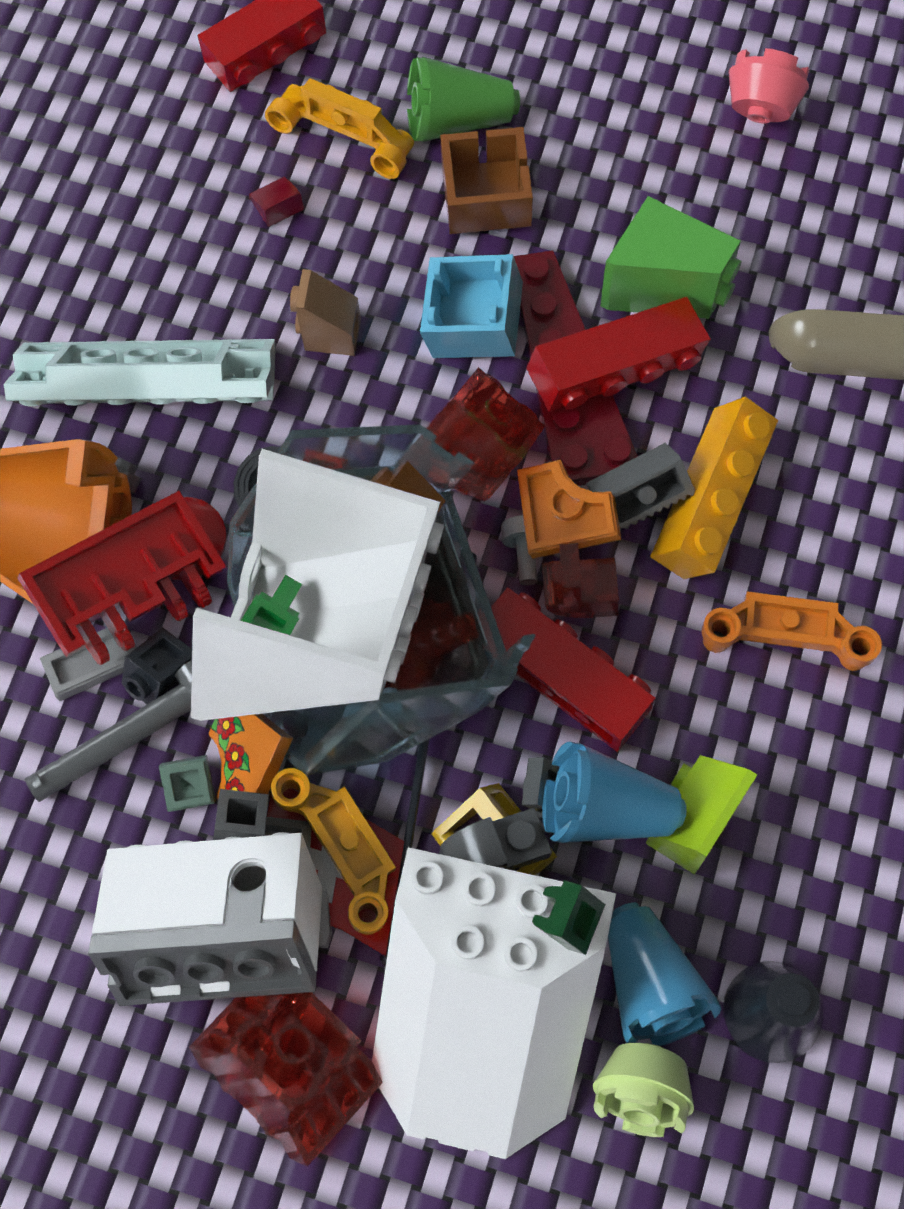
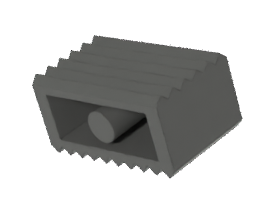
(645, 484)

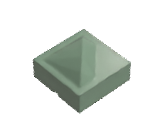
(187, 783)

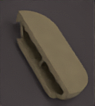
(841, 342)

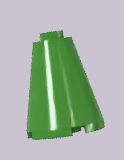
(456, 99)

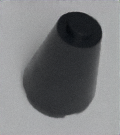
(773, 1012)

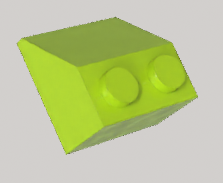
(711, 797)

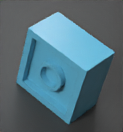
(472, 306)

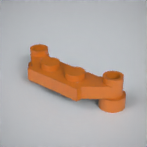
(792, 624)

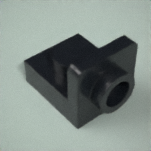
(154, 665)

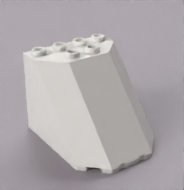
(362, 589)
(481, 1005)

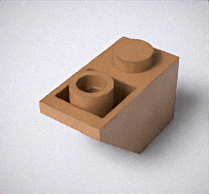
(325, 315)

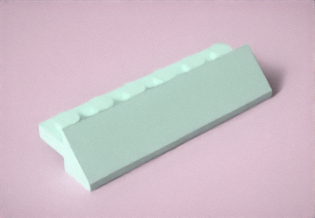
(142, 372)

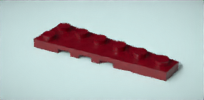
(589, 437)

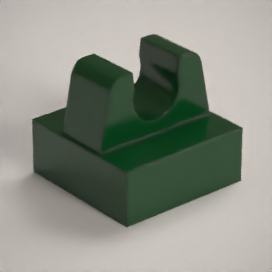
(572, 916)

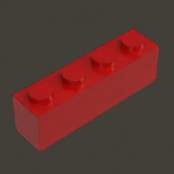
(617, 354)
(571, 673)

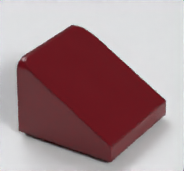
(277, 201)

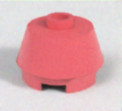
(767, 85)

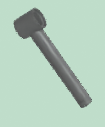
(114, 739)

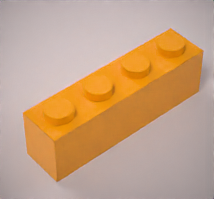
(722, 477)

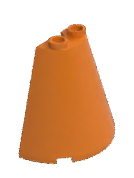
(54, 500)

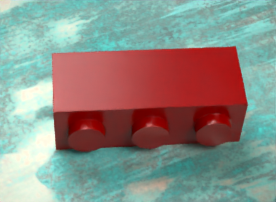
(260, 38)

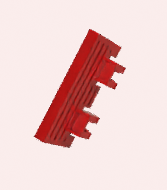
(123, 567)

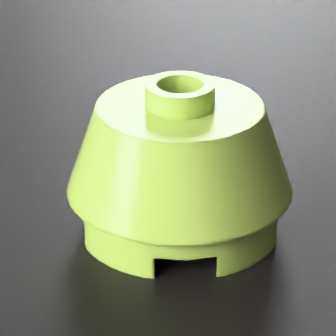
(645, 1089)

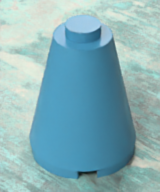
(606, 799)
(654, 981)

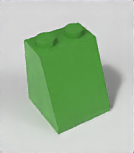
(667, 259)

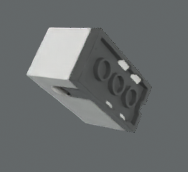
(208, 920)

